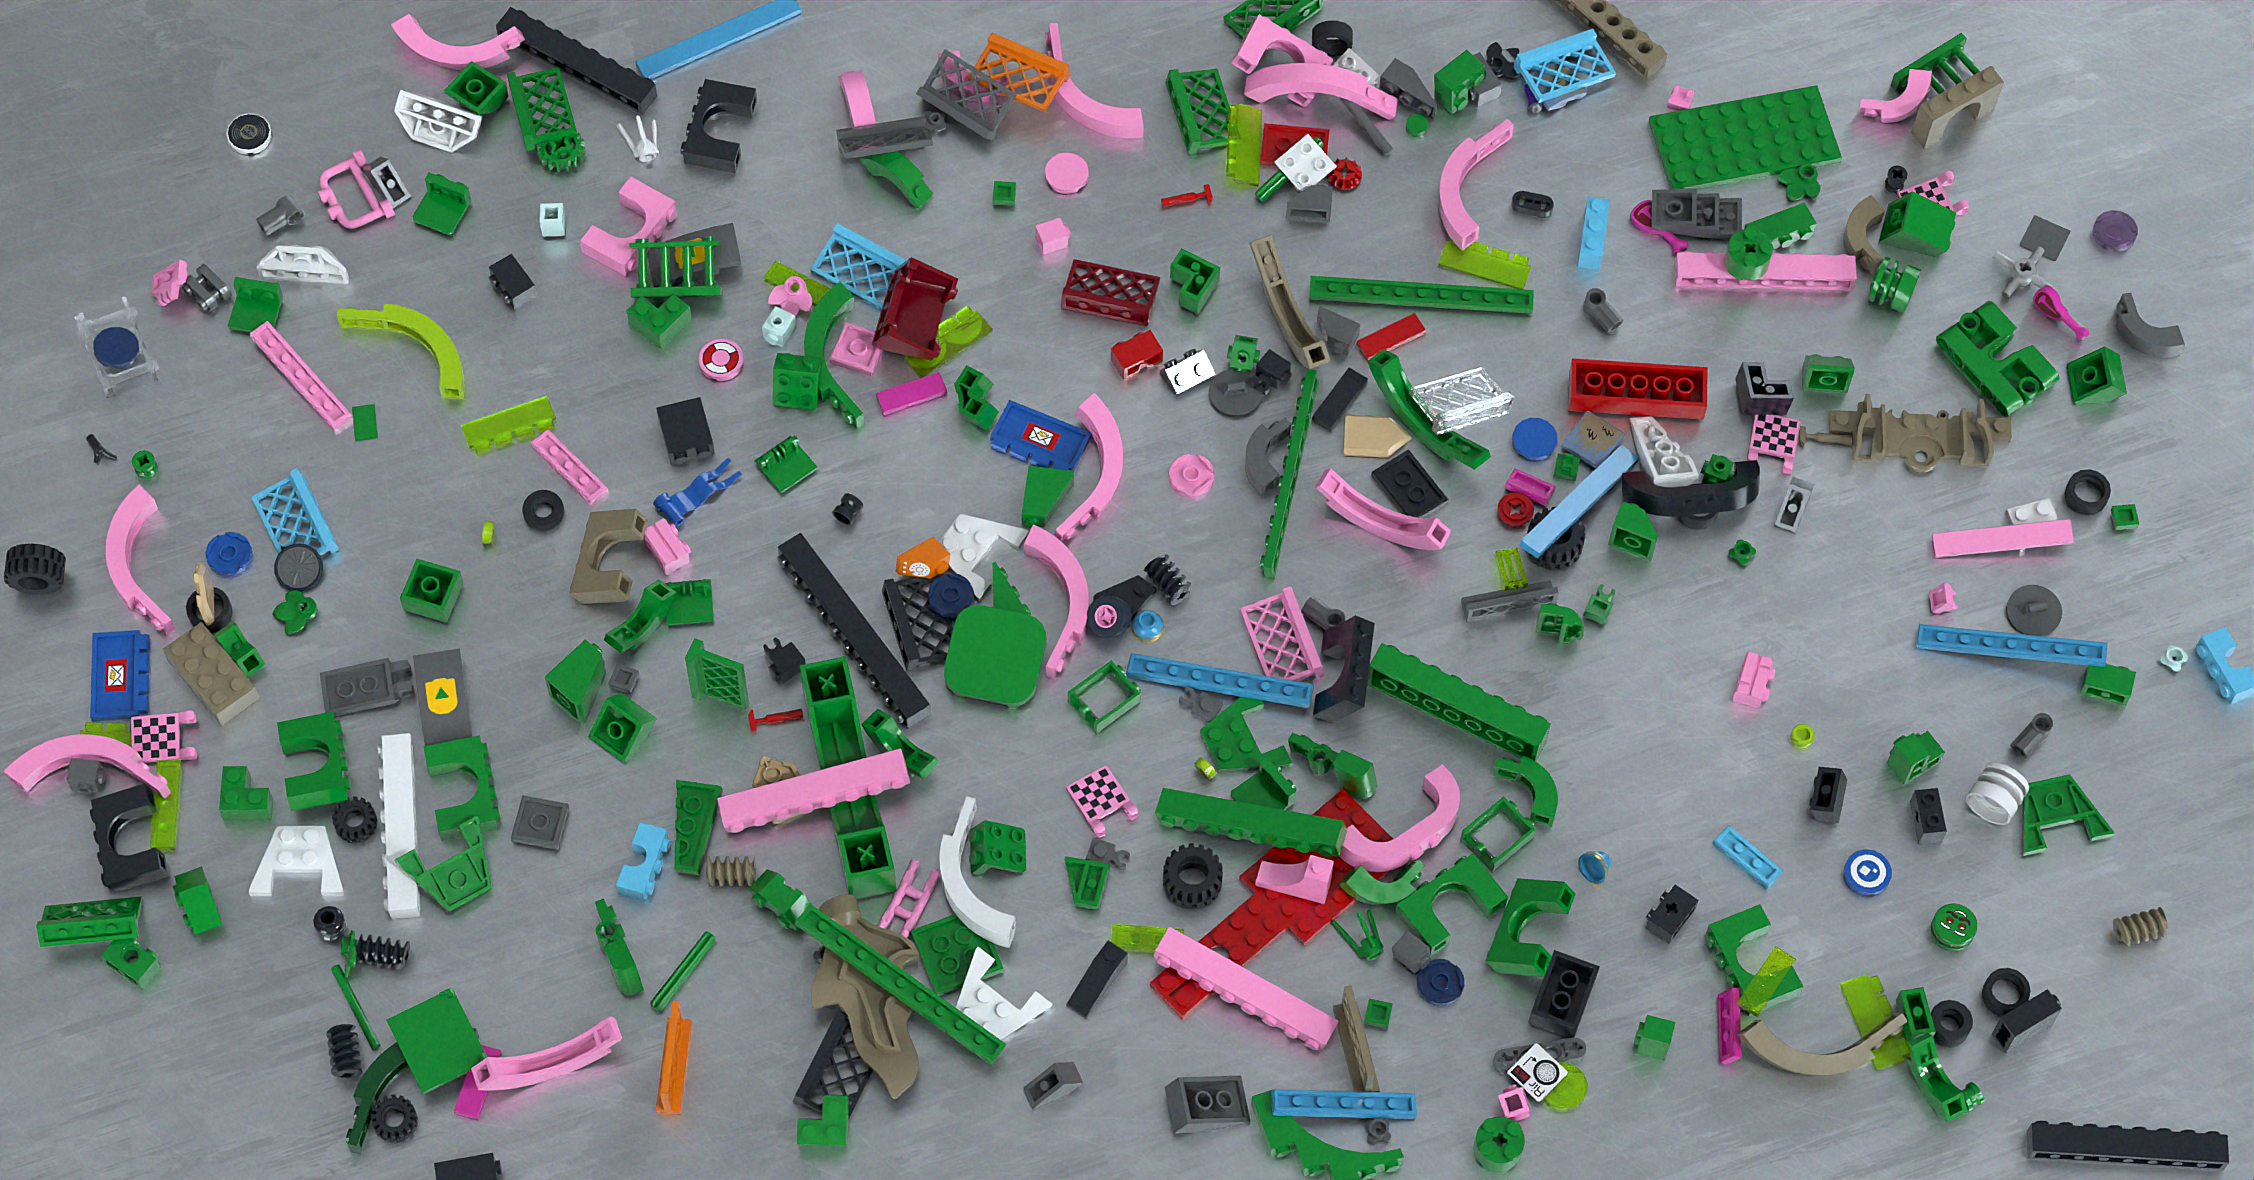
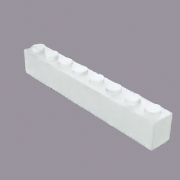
(400, 823)

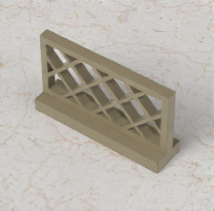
(1355, 1044)

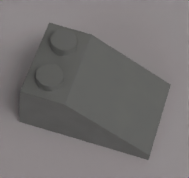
(1206, 1103)

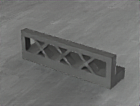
(1508, 602)

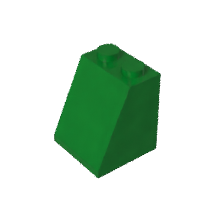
(1918, 225)
(577, 680)

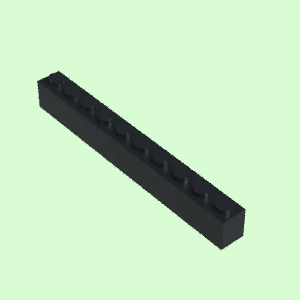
(854, 631)

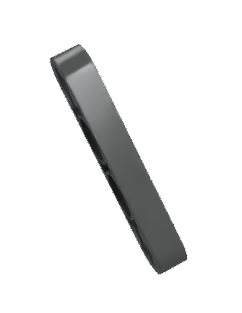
(1570, 1056)

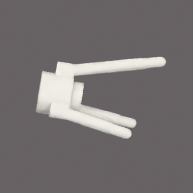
(645, 149)

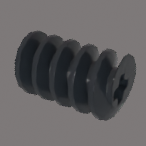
(1167, 579)
(382, 953)
(342, 1051)

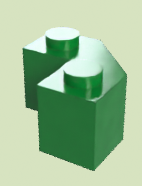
(972, 390)
(775, 894)

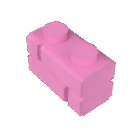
(666, 546)
(1753, 680)

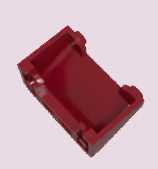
(914, 310)

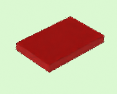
(1280, 138)

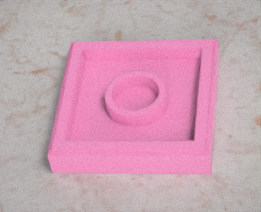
(855, 349)

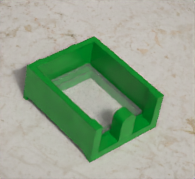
(1104, 696)
(1498, 833)

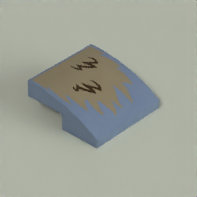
(1559, 101)
(1593, 439)

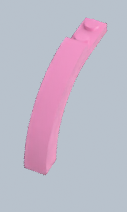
(1320, 79)
(1088, 112)
(1453, 214)
(1107, 437)
(121, 533)
(1063, 563)
(58, 752)

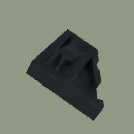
(1134, 592)

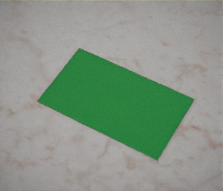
(364, 422)

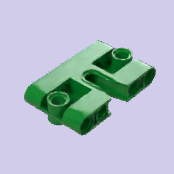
(1997, 380)

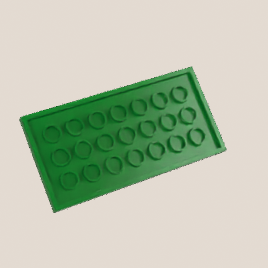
(1744, 139)

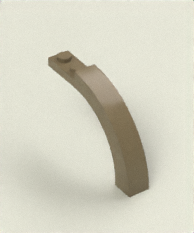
(1298, 335)
(1775, 1052)

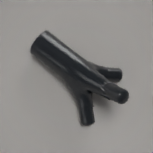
(98, 448)

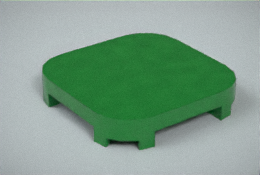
(995, 655)

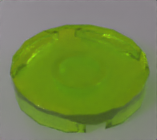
(1569, 1091)

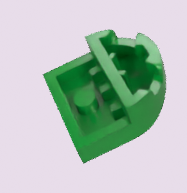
(1559, 621)

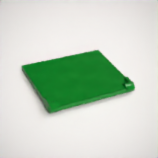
(437, 1040)

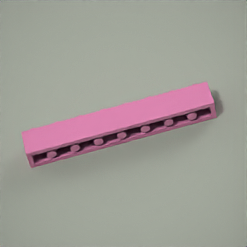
(1783, 272)
(813, 791)
(1245, 989)

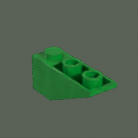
(1004, 595)

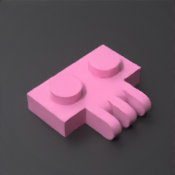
(167, 282)

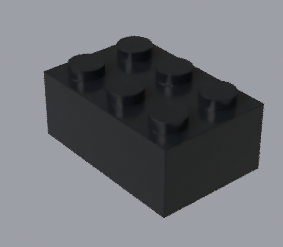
(1563, 994)

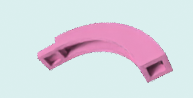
(456, 57)
(1378, 520)
(537, 1067)

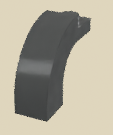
(2144, 337)
(1259, 471)

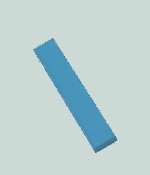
(1343, 1104)

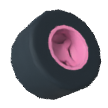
(1101, 613)

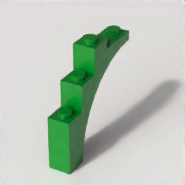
(1313, 1155)

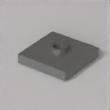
(540, 822)

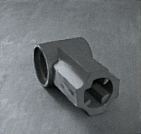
(285, 212)
(1603, 311)
(1322, 613)
(2031, 735)

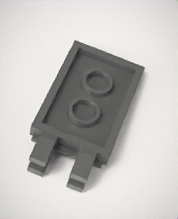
(365, 686)

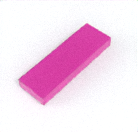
(911, 393)
(1729, 1026)
(470, 1098)

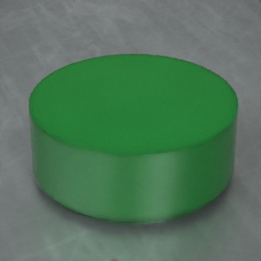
(1416, 125)

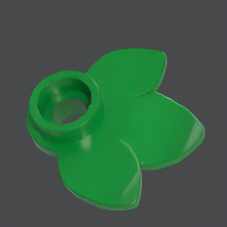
(1799, 184)
(293, 612)
(348, 948)

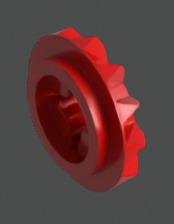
(1352, 178)
(1515, 500)

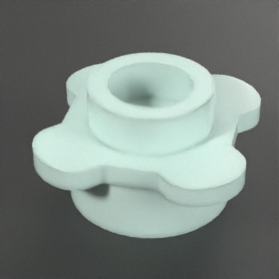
(2176, 652)

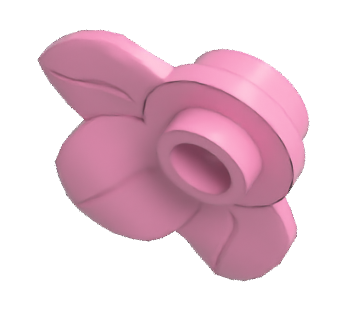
(791, 300)

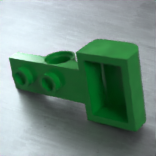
(1352, 772)
(618, 955)

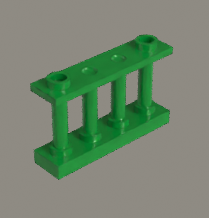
(1938, 58)
(687, 287)

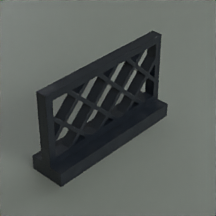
(901, 622)
(819, 1065)

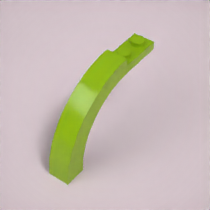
(419, 327)

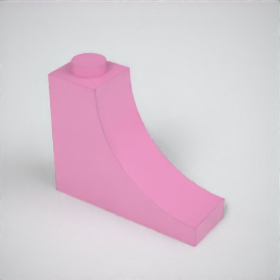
(1304, 880)

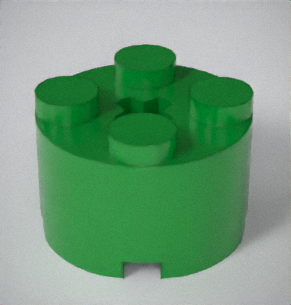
(1748, 254)
(1501, 1131)

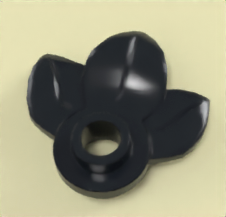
(1502, 59)

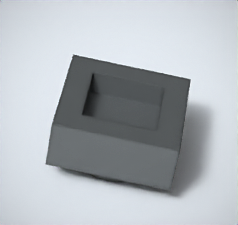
(623, 679)

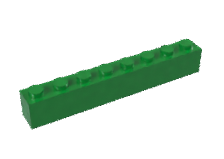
(1251, 822)

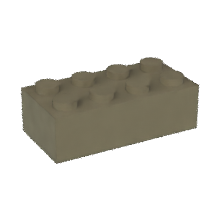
(211, 674)

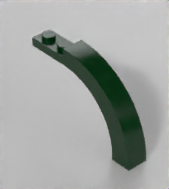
(369, 1090)

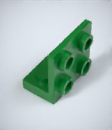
(254, 304)

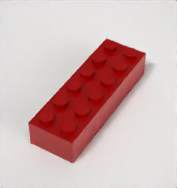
(1638, 389)

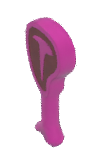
(1642, 219)
(2050, 304)

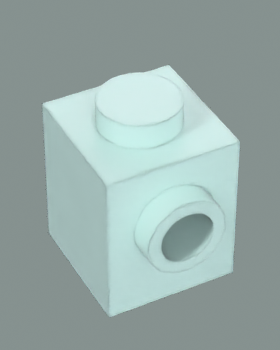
(552, 219)
(779, 327)

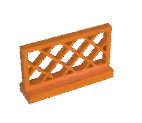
(1031, 60)
(674, 1062)

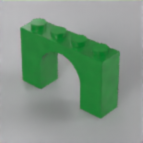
(464, 756)
(327, 783)
(1466, 877)
(1526, 901)
(1732, 932)

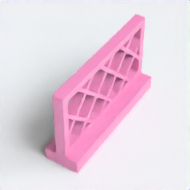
(1299, 628)

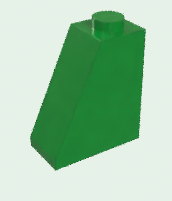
(1044, 494)

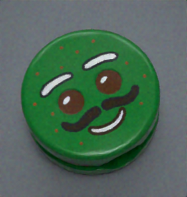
(1953, 927)

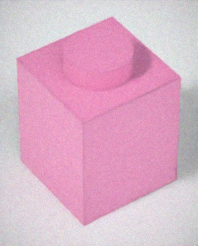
(1052, 235)

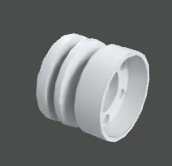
(1997, 793)

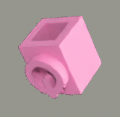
(1515, 1103)

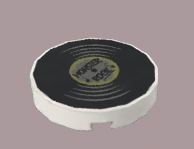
(249, 133)

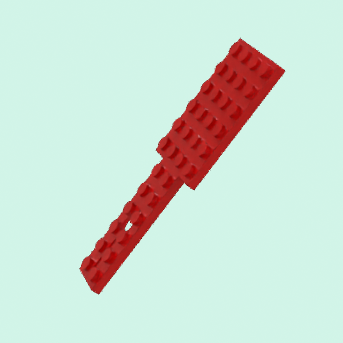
(1270, 912)

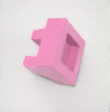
(1681, 98)
(1942, 599)

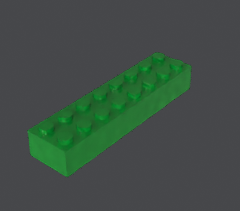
(1457, 703)

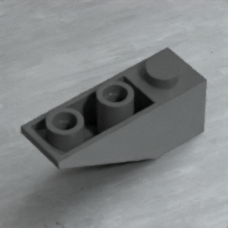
(1405, 85)

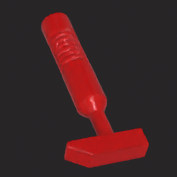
(1188, 197)
(774, 718)

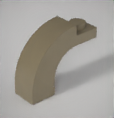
(1861, 219)

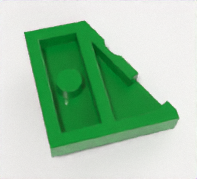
(1087, 881)

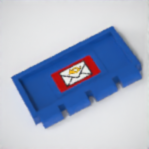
(1039, 436)
(119, 675)

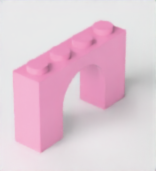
(1267, 35)
(615, 251)

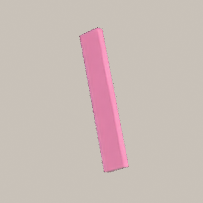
(300, 375)
(2002, 538)

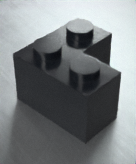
(1762, 395)

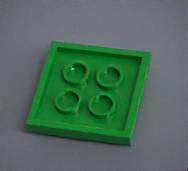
(948, 950)

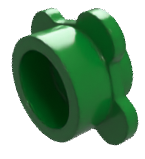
(1745, 546)

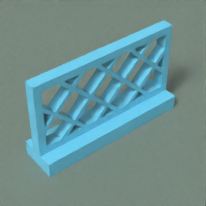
(1554, 53)
(867, 249)
(309, 507)

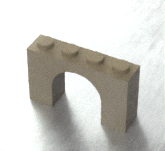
(1976, 93)
(602, 532)

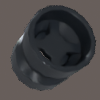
(847, 509)

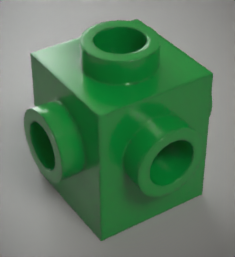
(1243, 353)
(1717, 470)

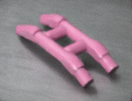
(905, 889)

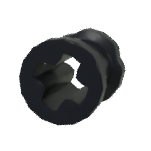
(1896, 177)

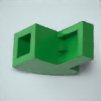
(239, 649)

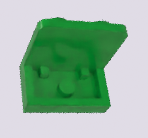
(442, 204)
(796, 381)
(1266, 788)
(997, 847)

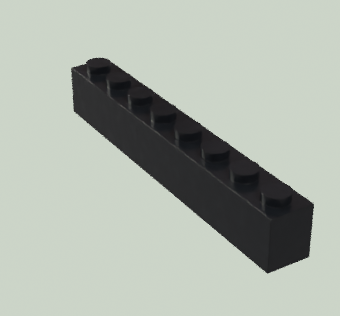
(580, 62)
(2127, 1146)

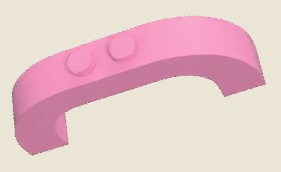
(1412, 843)

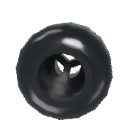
(329, 923)

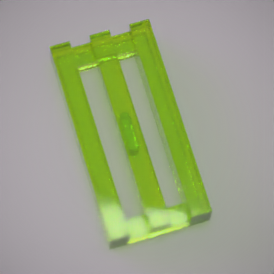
(1514, 582)

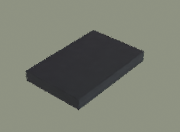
(1409, 486)

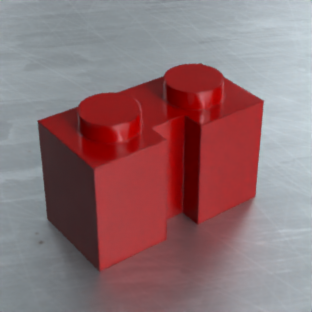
(1136, 353)

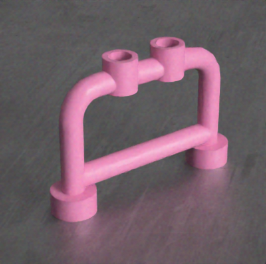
(335, 210)

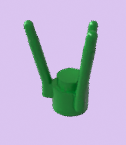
(1371, 945)

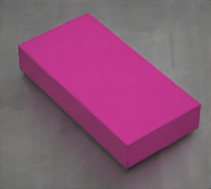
(1530, 486)

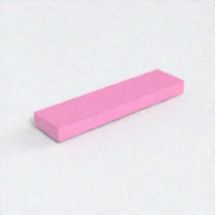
(569, 467)

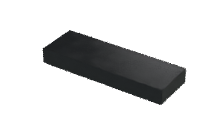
(1339, 399)

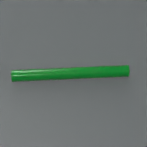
(355, 1007)

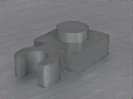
(1203, 706)
(1105, 852)

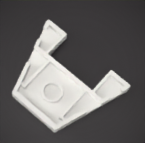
(970, 541)
(298, 851)
(990, 1008)

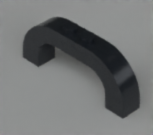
(1695, 498)

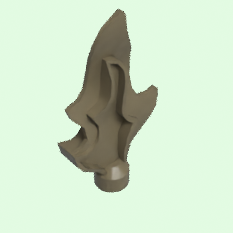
(874, 1014)

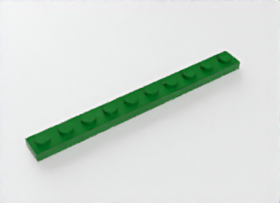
(1421, 294)
(1287, 482)
(900, 984)

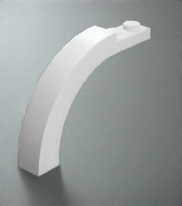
(976, 915)

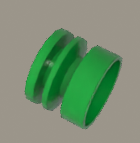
(1894, 284)

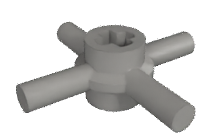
(2022, 271)

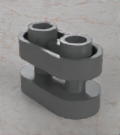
(206, 300)

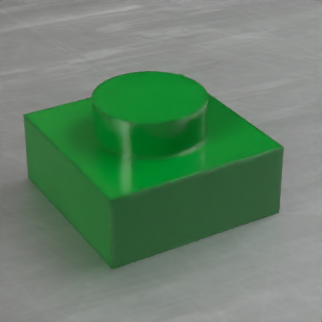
(1004, 193)
(2125, 517)
(1378, 1013)

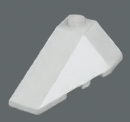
(1660, 456)

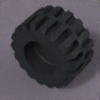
(1560, 554)
(34, 568)
(1192, 893)

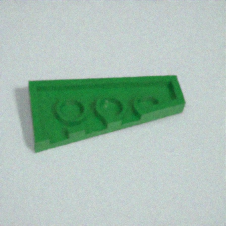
(695, 818)

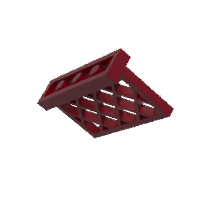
(1107, 305)

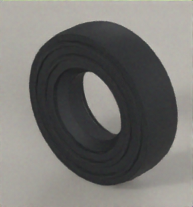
(537, 498)

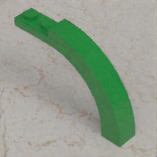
(824, 317)
(1395, 388)

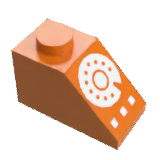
(924, 560)

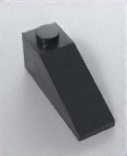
(1098, 978)

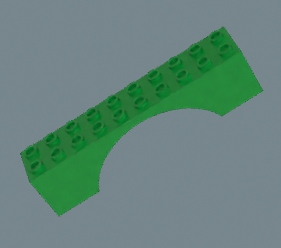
(838, 741)

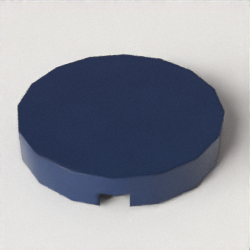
(116, 347)
(950, 595)
(1440, 982)

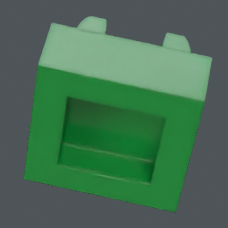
(1566, 467)

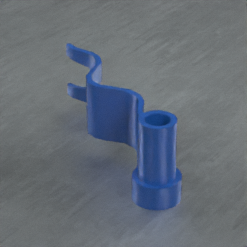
(694, 495)

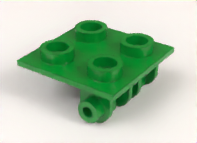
(786, 464)
(691, 602)

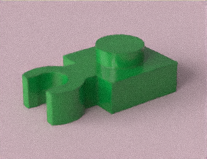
(1599, 606)

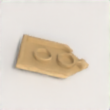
(1373, 436)
(205, 589)
(774, 771)

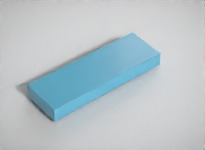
(1747, 857)

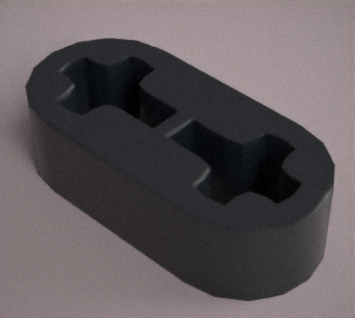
(1532, 204)

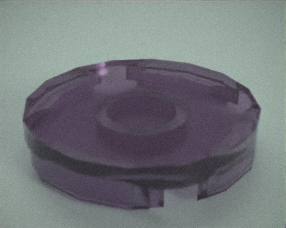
(2115, 230)

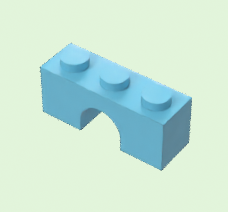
(1593, 233)
(2233, 682)
(638, 880)

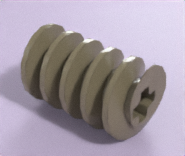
(731, 871)
(2140, 925)

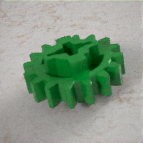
(562, 152)

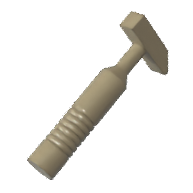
(1823, 437)

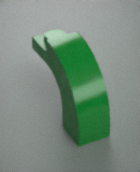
(902, 173)
(644, 620)
(888, 737)
(1537, 781)
(1366, 889)
(1933, 1082)

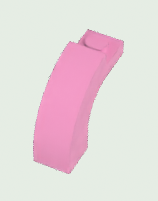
(969, 89)
(857, 98)
(1906, 104)

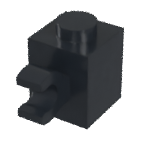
(1272, 371)
(784, 660)

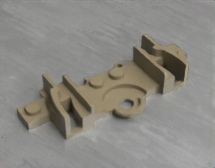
(1920, 432)

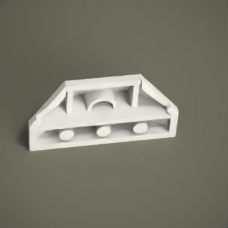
(436, 121)
(302, 264)

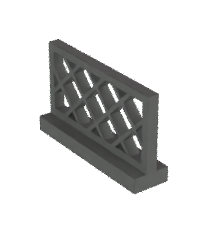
(953, 107)
(883, 137)

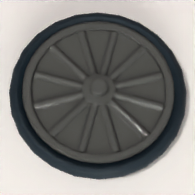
(298, 567)

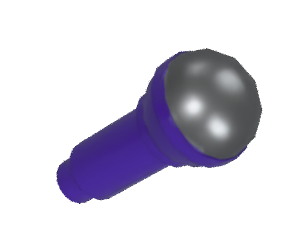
(1533, 105)

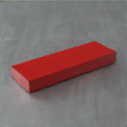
(1391, 336)

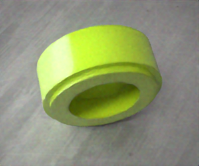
(487, 534)
(1802, 736)
(1205, 768)

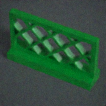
(1289, 19)
(1183, 108)
(525, 115)
(715, 676)
(83, 928)

